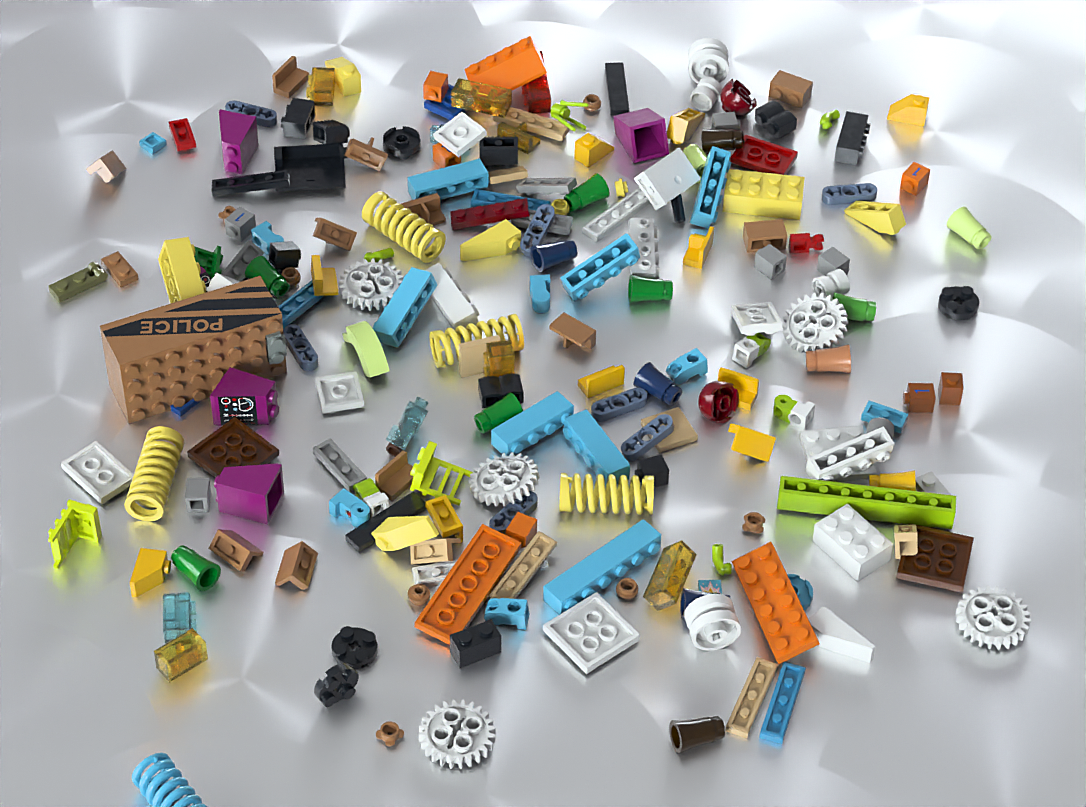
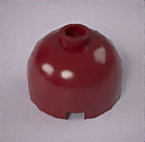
(736, 98)
(718, 401)

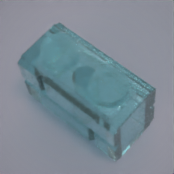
(178, 615)

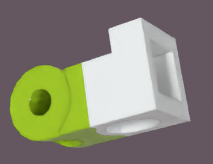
(750, 348)
(793, 411)
(370, 494)

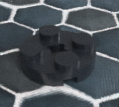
(394, 142)
(965, 295)
(351, 637)
(337, 684)

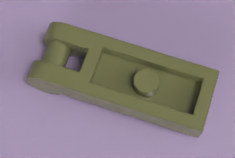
(78, 282)

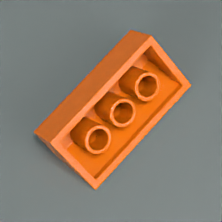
(510, 66)

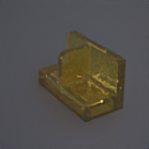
(526, 142)

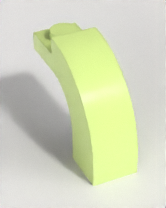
(368, 348)

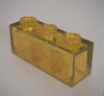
(481, 98)
(669, 575)

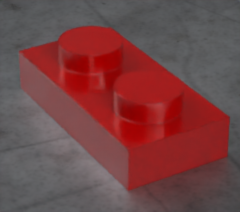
(182, 134)

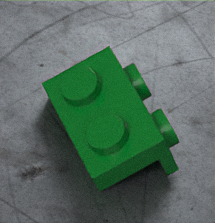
(209, 260)

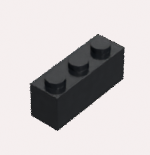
(852, 138)

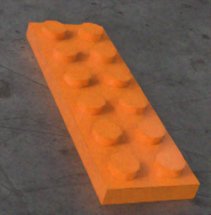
(468, 584)
(775, 603)

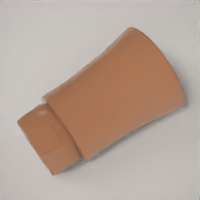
(829, 360)

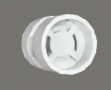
(705, 94)
(833, 282)

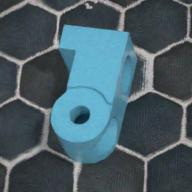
(265, 236)
(540, 292)
(687, 366)
(349, 507)
(508, 612)

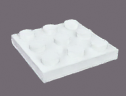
(820, 440)
(591, 632)

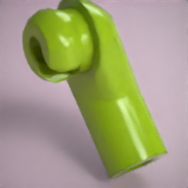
(826, 119)
(382, 254)
(718, 560)

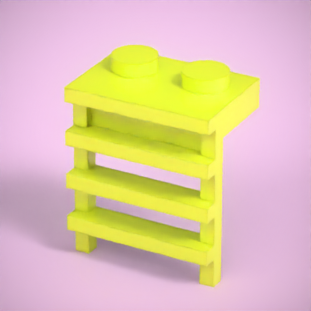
(427, 469)
(76, 521)

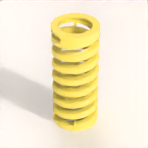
(397, 235)
(437, 335)
(154, 473)
(612, 493)

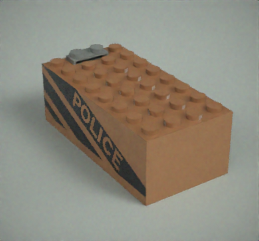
(189, 346)

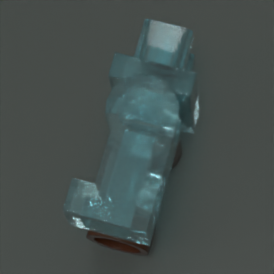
(408, 426)

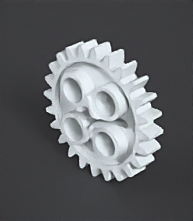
(369, 284)
(815, 323)
(504, 479)
(993, 617)
(476, 734)

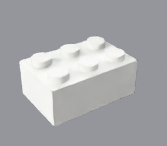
(852, 542)

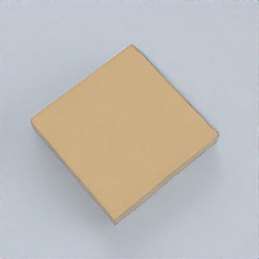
(471, 355)
(682, 433)

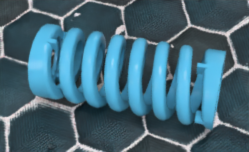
(148, 785)

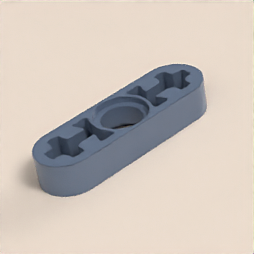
(264, 116)
(836, 198)
(537, 221)
(300, 355)
(601, 411)
(644, 446)
(519, 506)

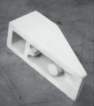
(839, 636)

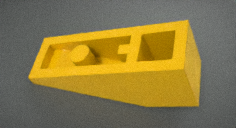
(683, 125)

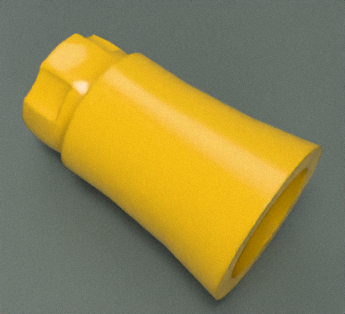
(901, 480)

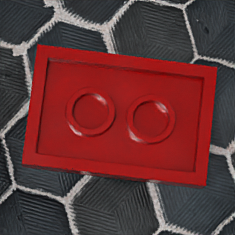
(764, 156)

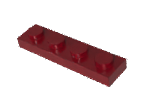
(489, 213)

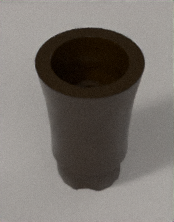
(722, 139)
(695, 732)

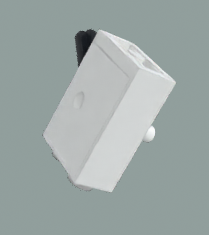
(667, 181)

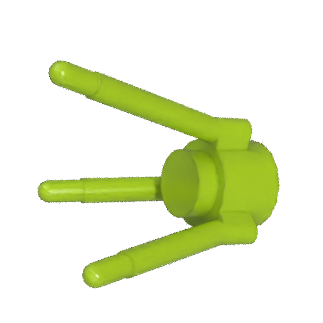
(560, 112)

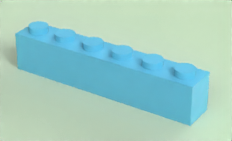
(602, 567)

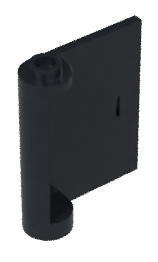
(312, 166)

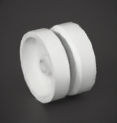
(708, 59)
(712, 622)

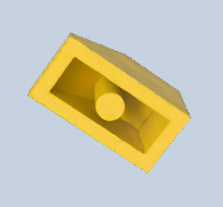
(910, 110)
(591, 149)
(149, 570)

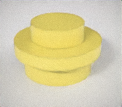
(621, 187)
(560, 206)

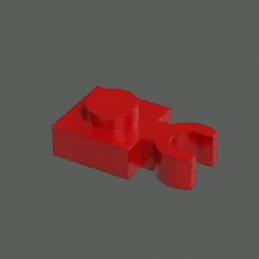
(803, 242)

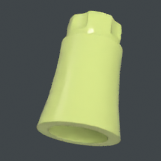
(696, 157)
(968, 228)

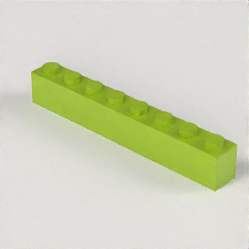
(869, 501)

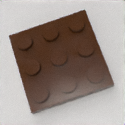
(232, 446)
(940, 559)

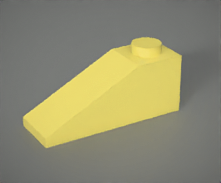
(346, 75)
(879, 216)
(493, 242)
(403, 532)

